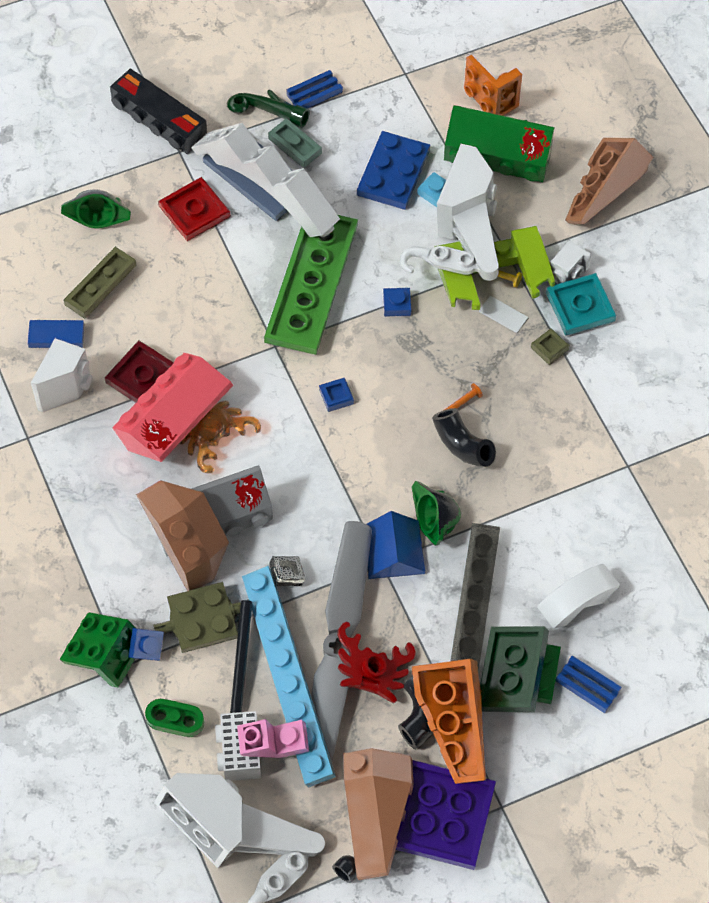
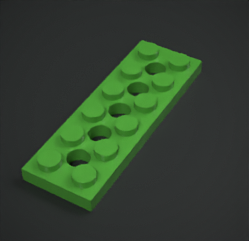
(321, 293)

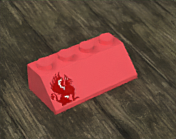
(171, 407)

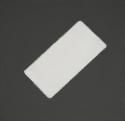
(503, 314)

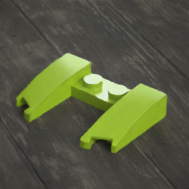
(522, 249)

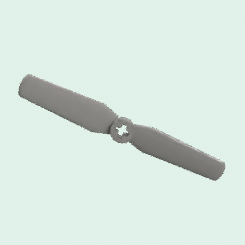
(342, 606)

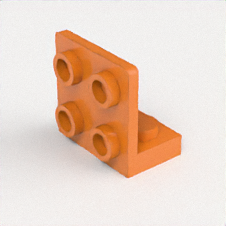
(494, 95)

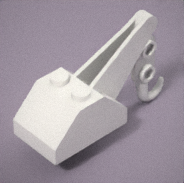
(464, 215)
(220, 824)

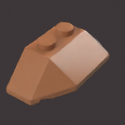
(186, 531)

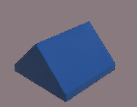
(395, 547)

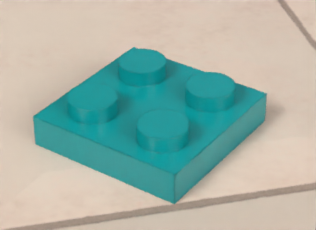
(580, 304)

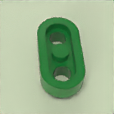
(176, 716)

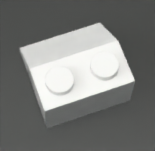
(61, 376)

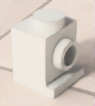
(569, 263)

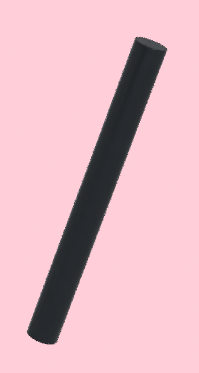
(241, 656)

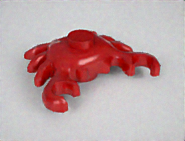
(372, 670)

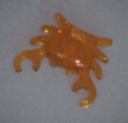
(212, 428)

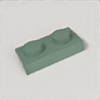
(295, 143)

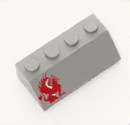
(238, 500)

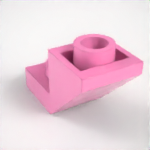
(271, 741)

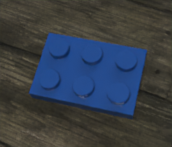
(393, 170)

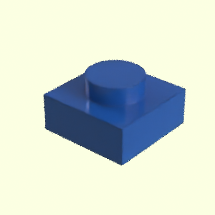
(397, 302)
(146, 644)

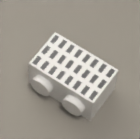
(230, 761)

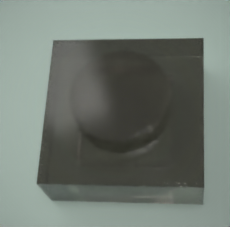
(287, 571)

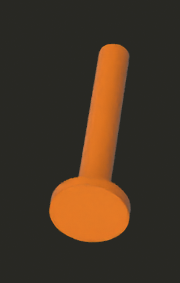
(474, 392)

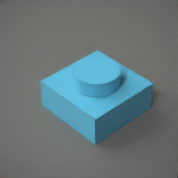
(431, 188)

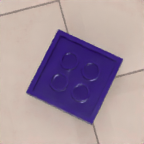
(444, 817)

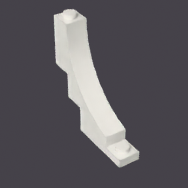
(293, 189)

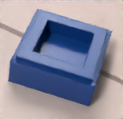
(336, 394)

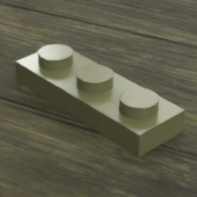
(100, 282)

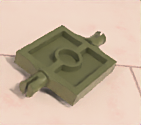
(201, 617)

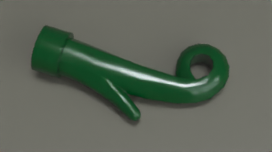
(275, 105)

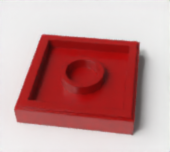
(194, 209)

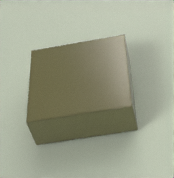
(550, 346)

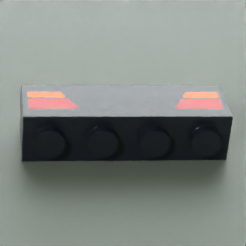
(158, 111)

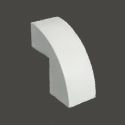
(581, 591)

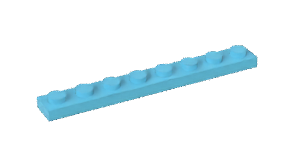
(288, 673)

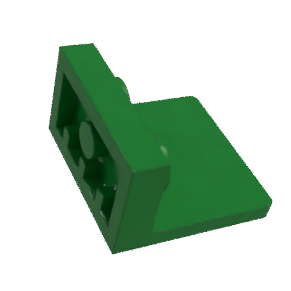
(102, 646)

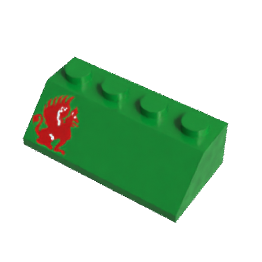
(504, 142)

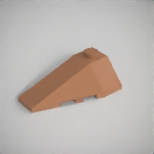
(613, 169)
(376, 799)

